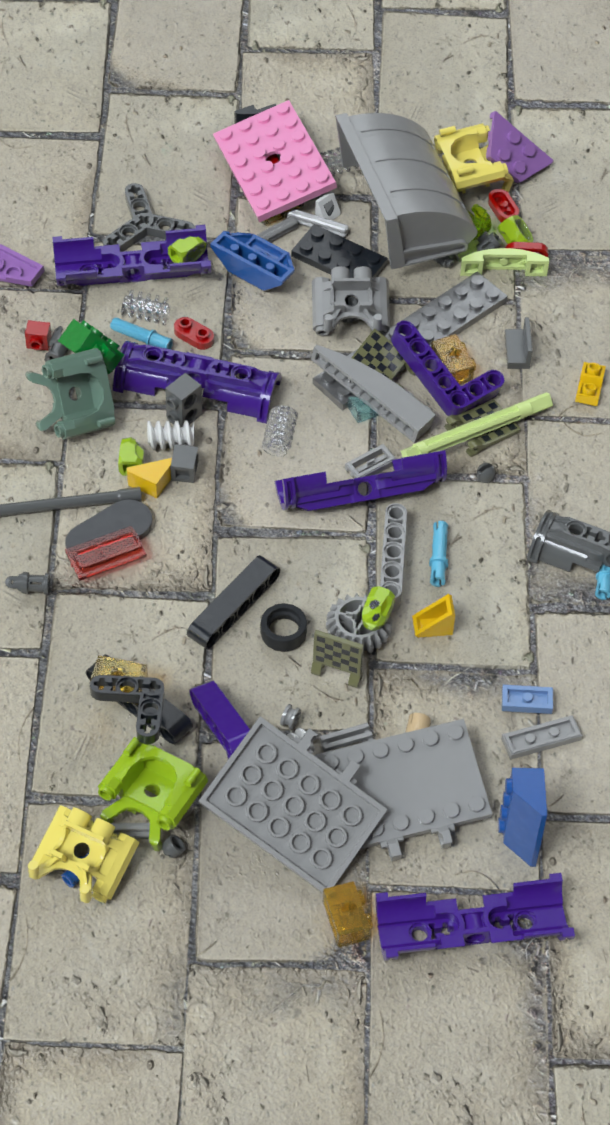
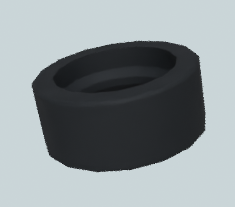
(283, 611)

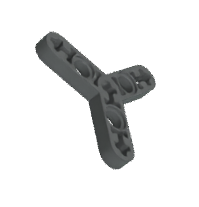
(144, 216)

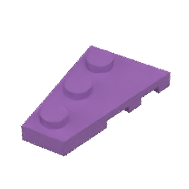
(18, 268)

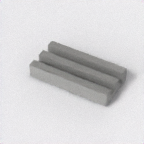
(373, 465)
(346, 737)

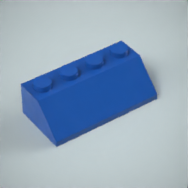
(524, 813)

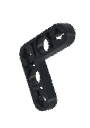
(144, 698)

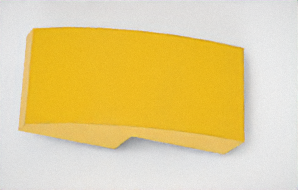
(590, 383)

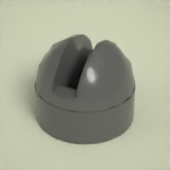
(488, 473)
(173, 846)

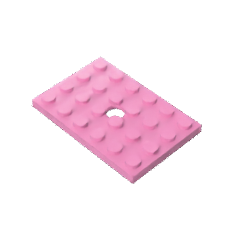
(281, 185)

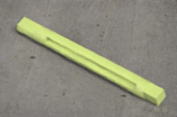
(480, 426)

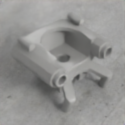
(330, 304)

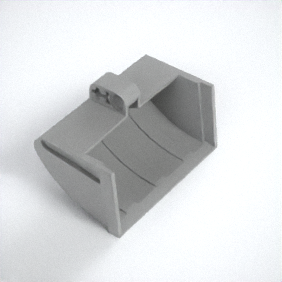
(409, 184)

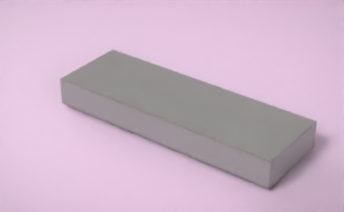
(541, 737)

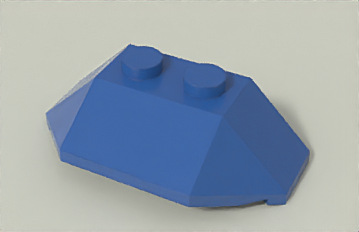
(253, 259)

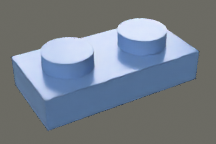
(527, 699)

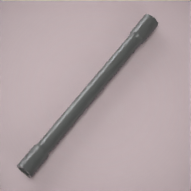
(70, 501)

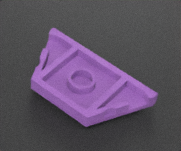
(514, 149)

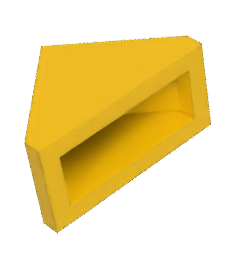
(150, 476)
(435, 619)

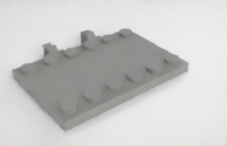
(422, 779)
(293, 804)

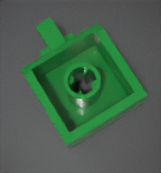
(83, 337)

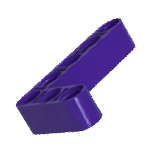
(441, 376)
(219, 715)

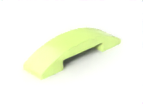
(505, 259)

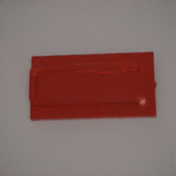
(105, 553)

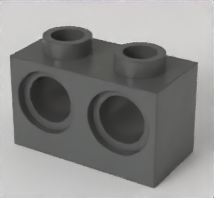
(183, 400)

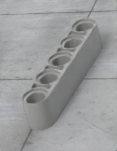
(393, 551)

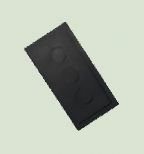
(328, 250)

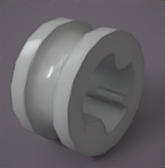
(290, 716)

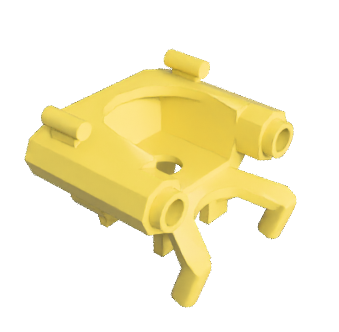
(464, 146)
(105, 862)

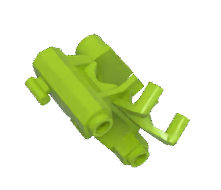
(159, 772)

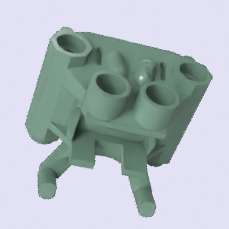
(94, 400)

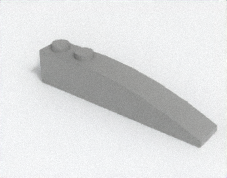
(378, 392)

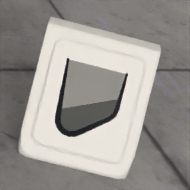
(327, 206)

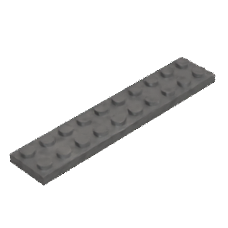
(438, 319)

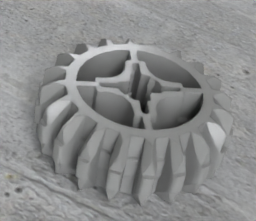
(346, 616)

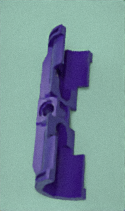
(80, 261)
(244, 396)
(409, 475)
(536, 900)

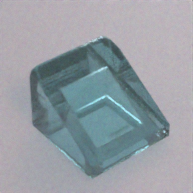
(360, 410)

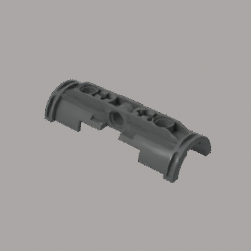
(561, 549)

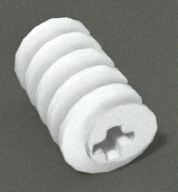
(170, 434)

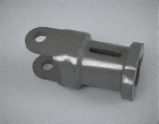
(56, 348)
(24, 581)

